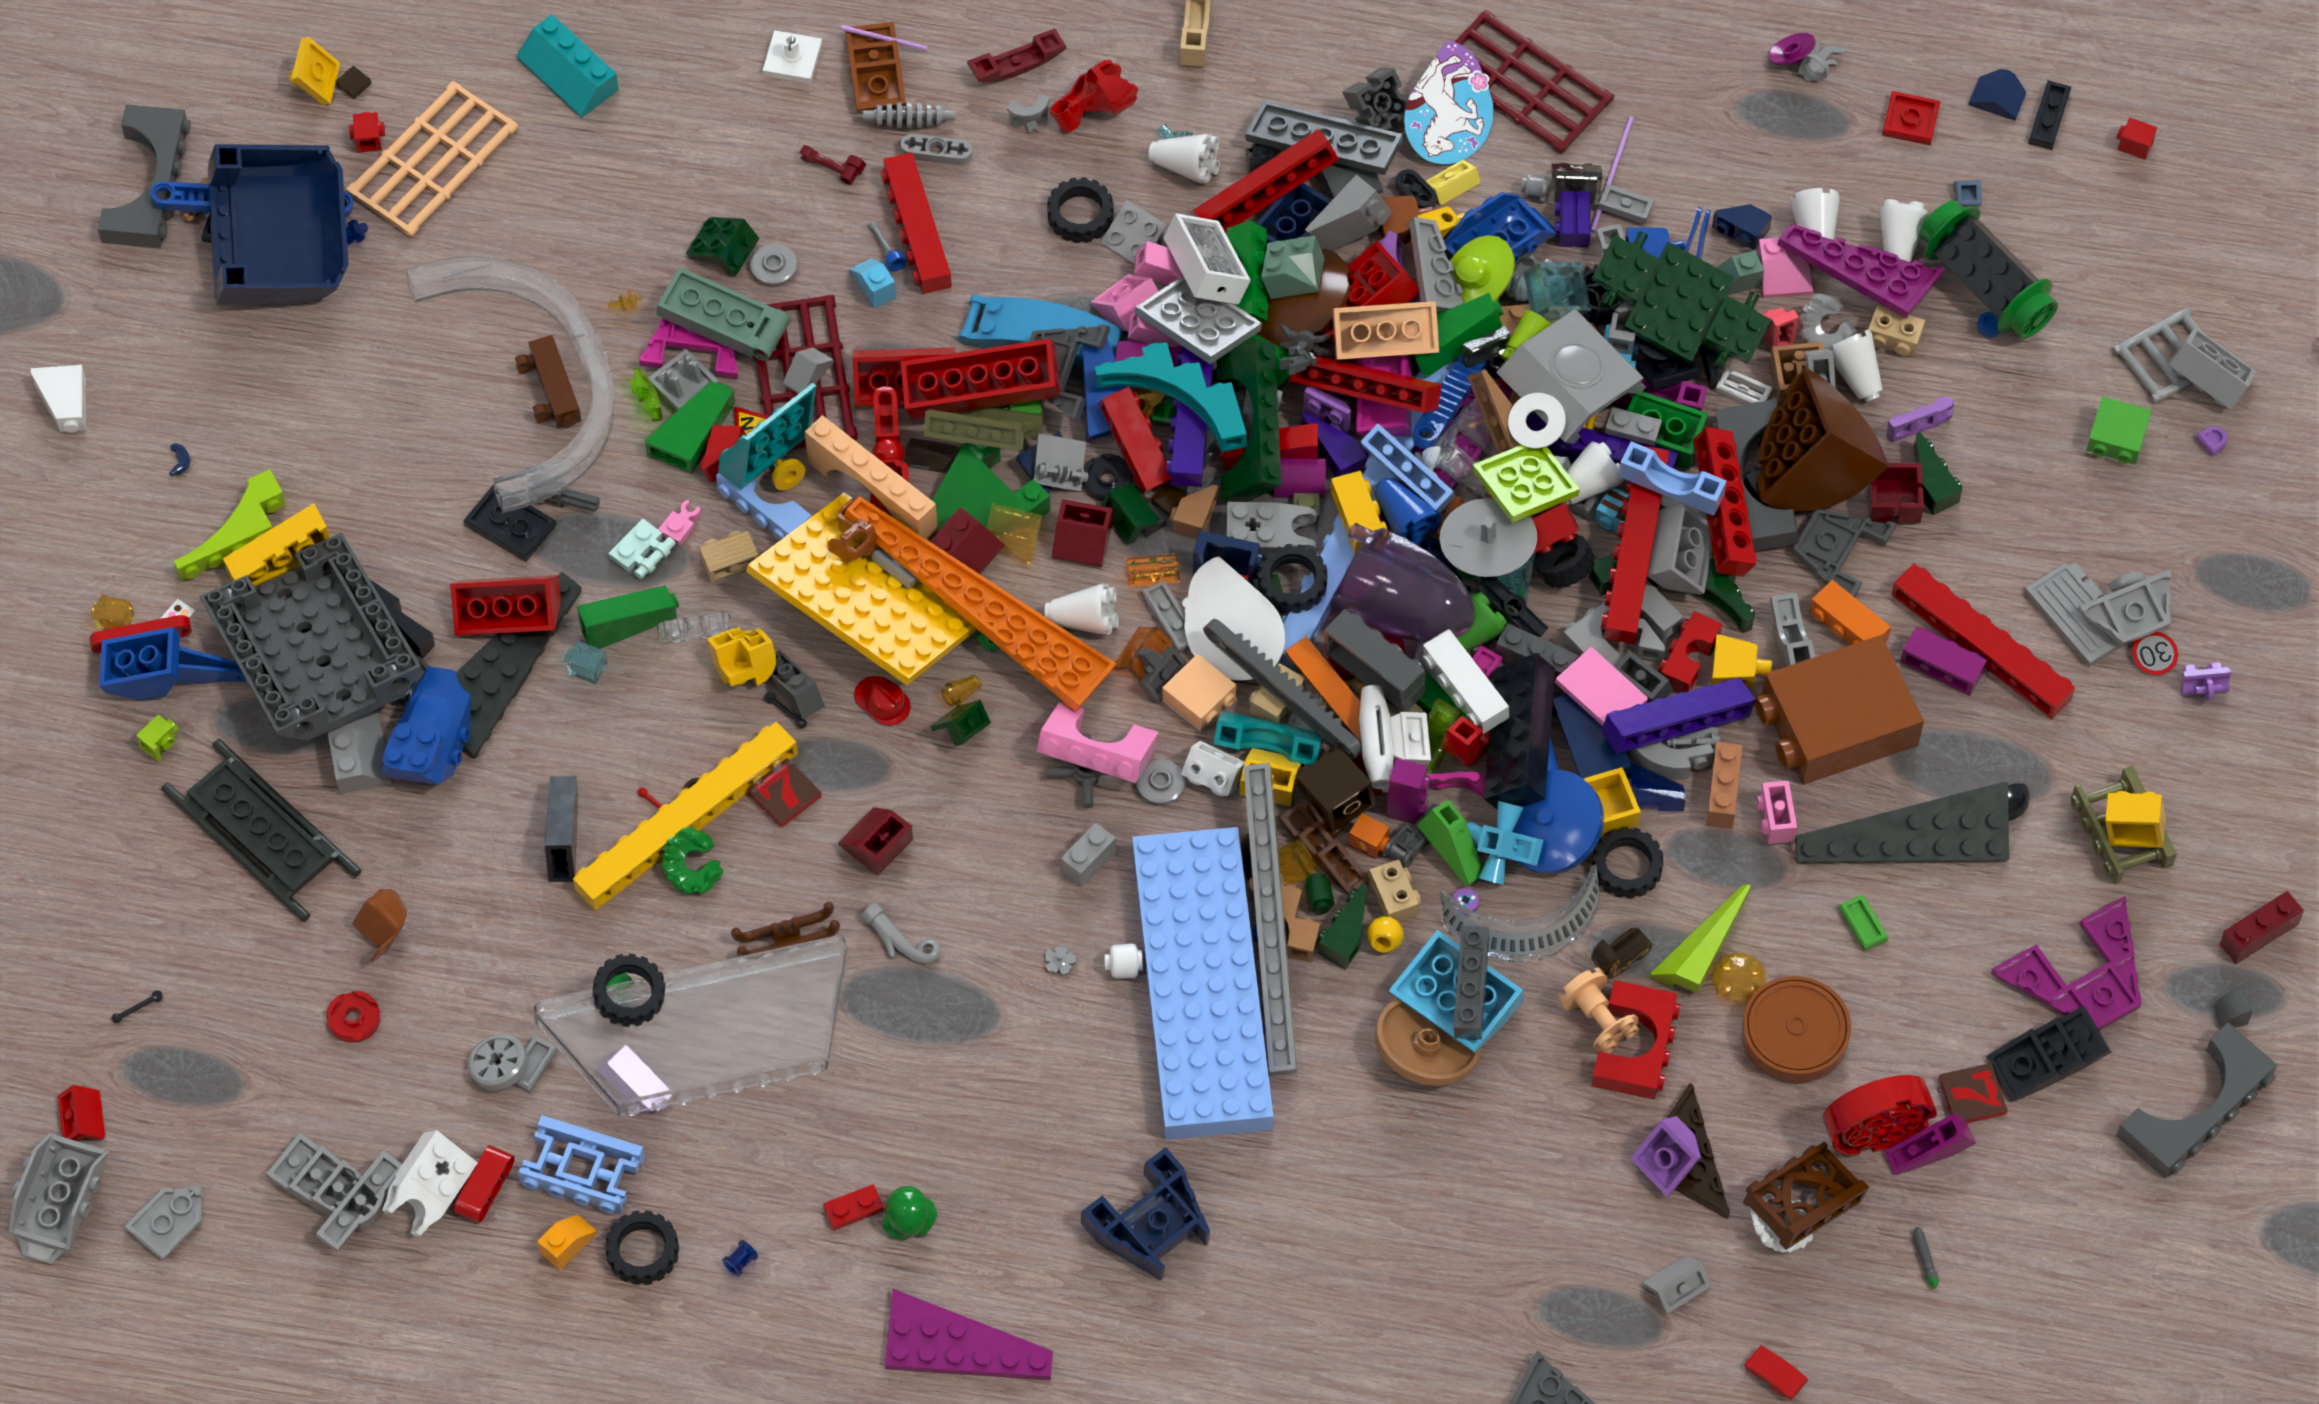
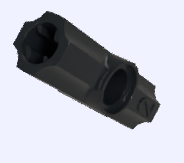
(1501, 597)

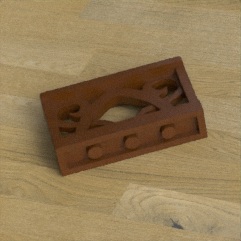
(1796, 1226)

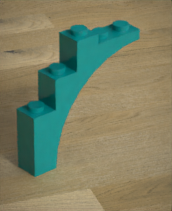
(1185, 383)

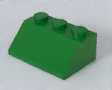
(1678, 425)

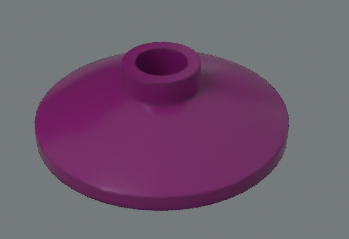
(1792, 49)

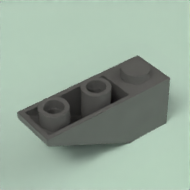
(795, 686)

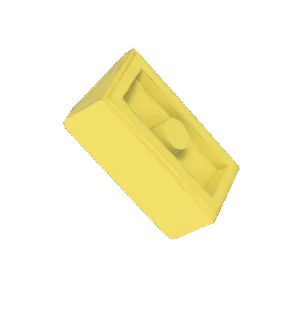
(1454, 181)

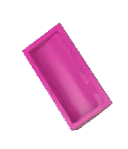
(1393, 419)

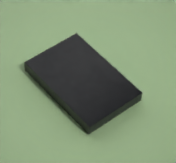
(515, 531)

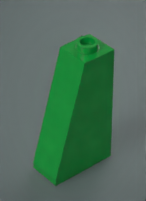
(1458, 327)
(684, 435)
(625, 615)

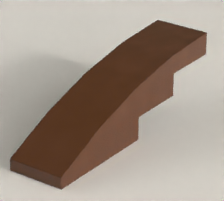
(1327, 852)

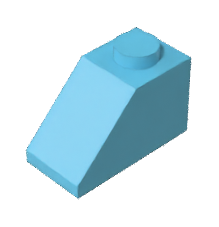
(874, 281)

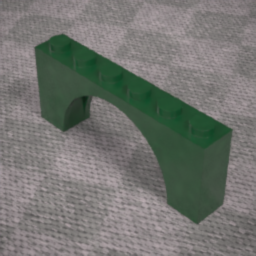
(1259, 466)

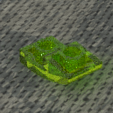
(646, 394)

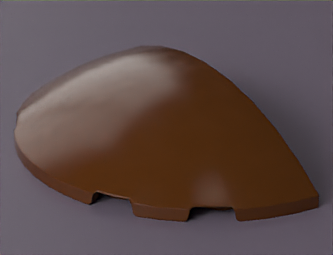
(1309, 310)

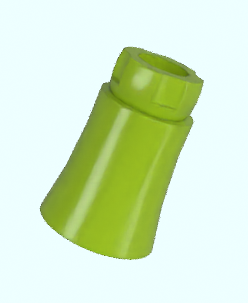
(1529, 326)

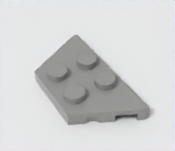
(2132, 610)

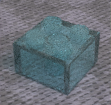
(1557, 289)

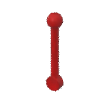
(643, 792)

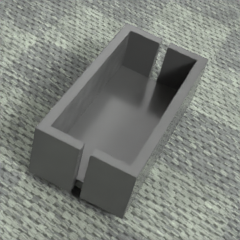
(1374, 660)

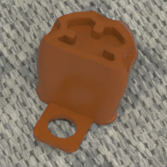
(381, 919)

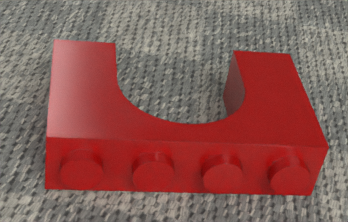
(1640, 1074)

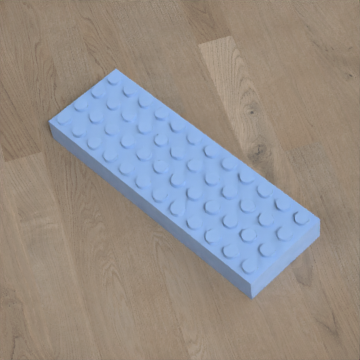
(1202, 984)

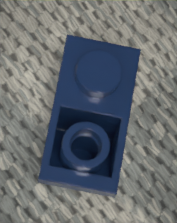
(1743, 224)

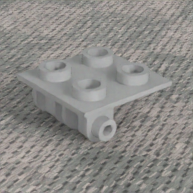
(1132, 230)
(1060, 462)

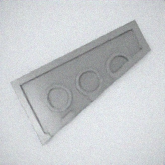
(1433, 267)

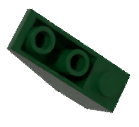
(1939, 486)
(1343, 938)

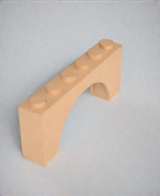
(833, 450)

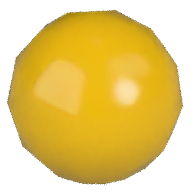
(1385, 934)

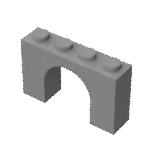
(1655, 609)

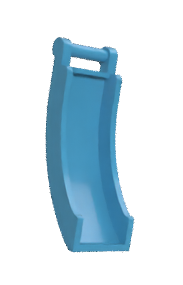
(1014, 318)

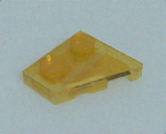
(1015, 529)

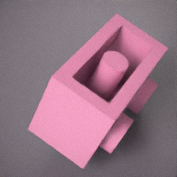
(1778, 812)

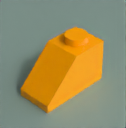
(565, 1240)

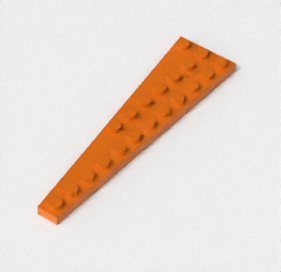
(1035, 642)

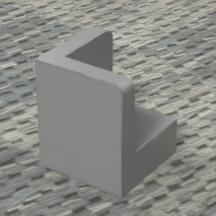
(1619, 338)

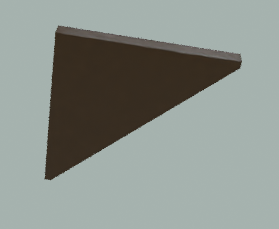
(1703, 1180)

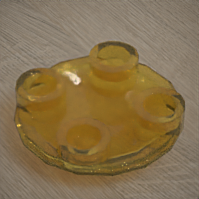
(1738, 976)

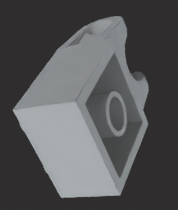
(1269, 524)

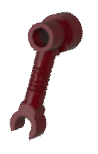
(849, 170)

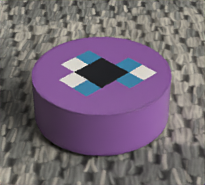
(1467, 898)

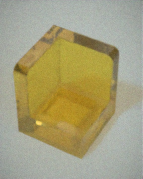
(1295, 862)

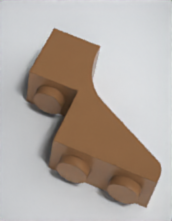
(1301, 932)

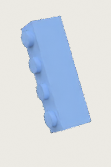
(1407, 468)

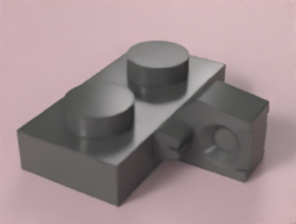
(1159, 670)

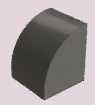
(2234, 1008)

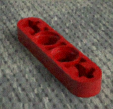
(179, 622)

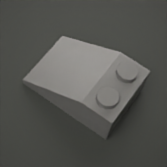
(1349, 215)

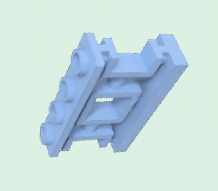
(586, 1145)

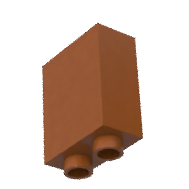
(1839, 710)

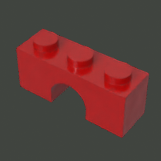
(1697, 636)

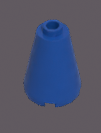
(1405, 511)

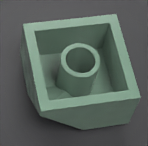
(1292, 267)

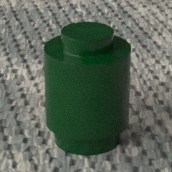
(1319, 893)

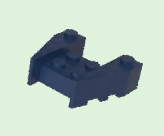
(1154, 1222)

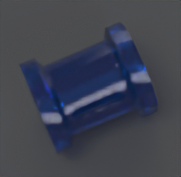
(740, 1258)

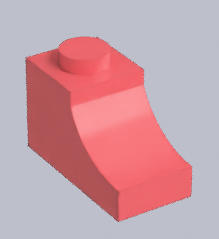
(1781, 327)

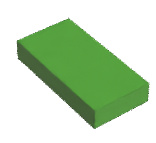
(1863, 922)

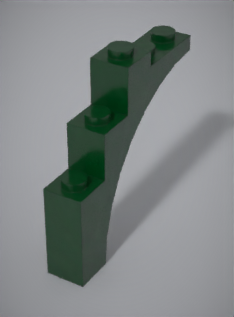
(1719, 591)

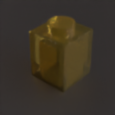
(111, 612)

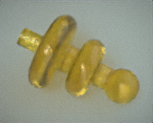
(623, 302)

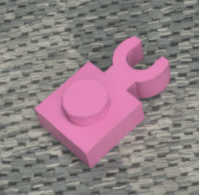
(680, 525)

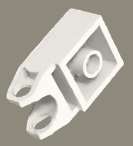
(424, 1188)

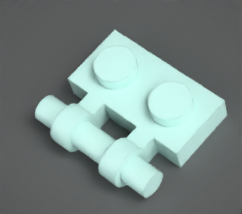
(637, 544)

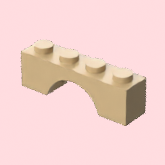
(1195, 33)

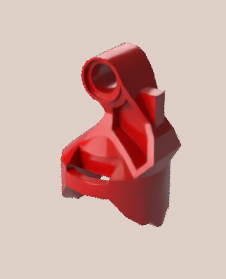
(1095, 91)

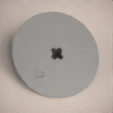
(1482, 522)

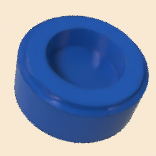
(1988, 325)

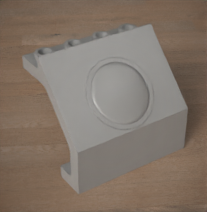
(1575, 368)

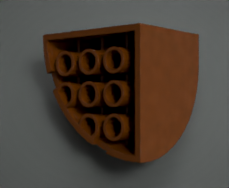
(1816, 448)

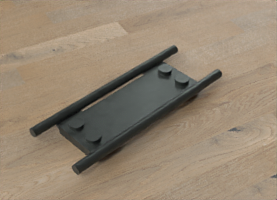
(262, 825)

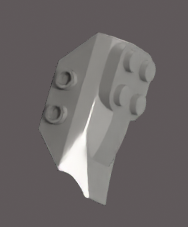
(54, 1195)

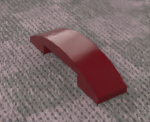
(1019, 60)

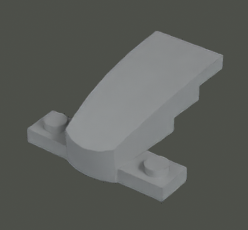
(334, 1187)

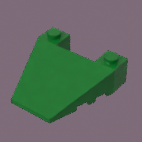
(976, 487)

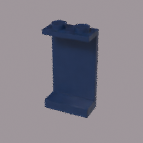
(1586, 742)

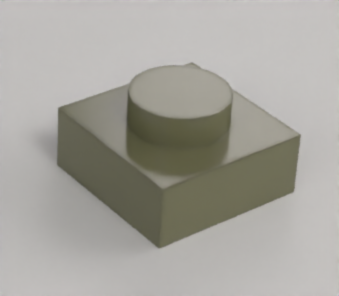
(1307, 499)

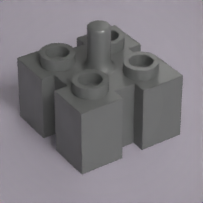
(1378, 99)

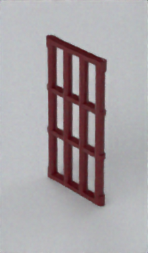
(1548, 85)
(785, 354)

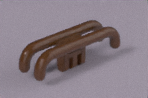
(788, 931)

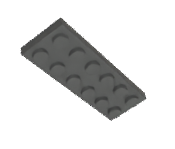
(1353, 142)

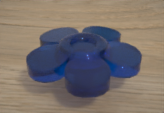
(356, 231)

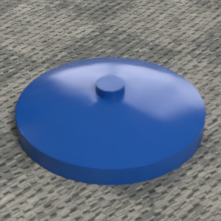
(1566, 820)

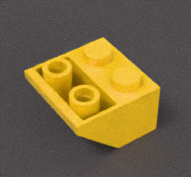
(1282, 774)

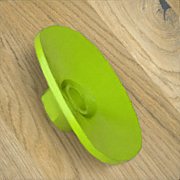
(1484, 267)

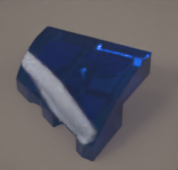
(1655, 790)

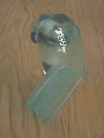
(1166, 133)

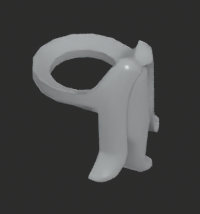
(1815, 64)

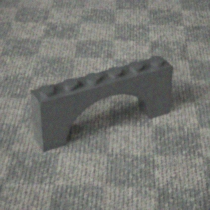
(164, 134)
(1748, 422)
(2169, 1142)

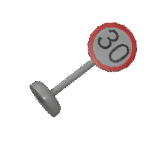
(2153, 653)

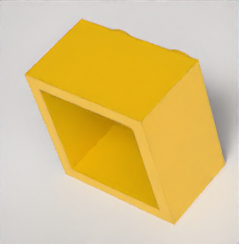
(1617, 800)
(2135, 819)

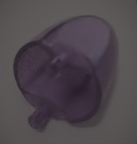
(1403, 589)

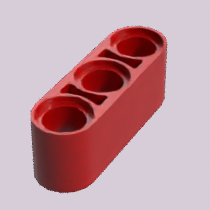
(484, 1184)

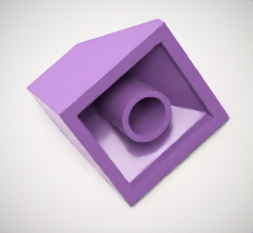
(1667, 1154)

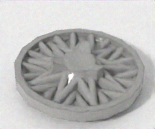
(773, 264)
(1161, 782)

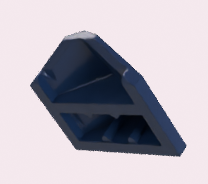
(1999, 94)

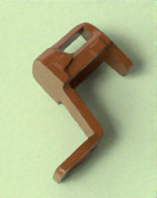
(860, 531)

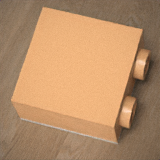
(1199, 693)

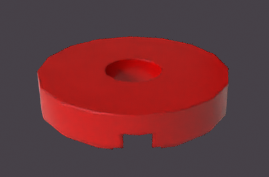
(353, 1030)

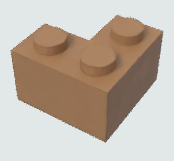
(1787, 363)

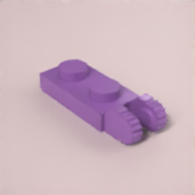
(1920, 419)

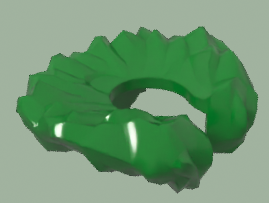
(674, 865)

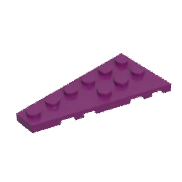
(1868, 270)
(941, 1341)

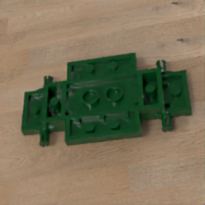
(1679, 301)

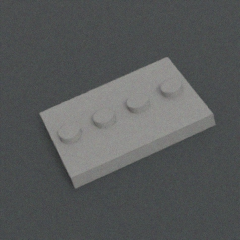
(1196, 323)

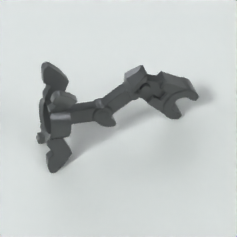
(1302, 343)

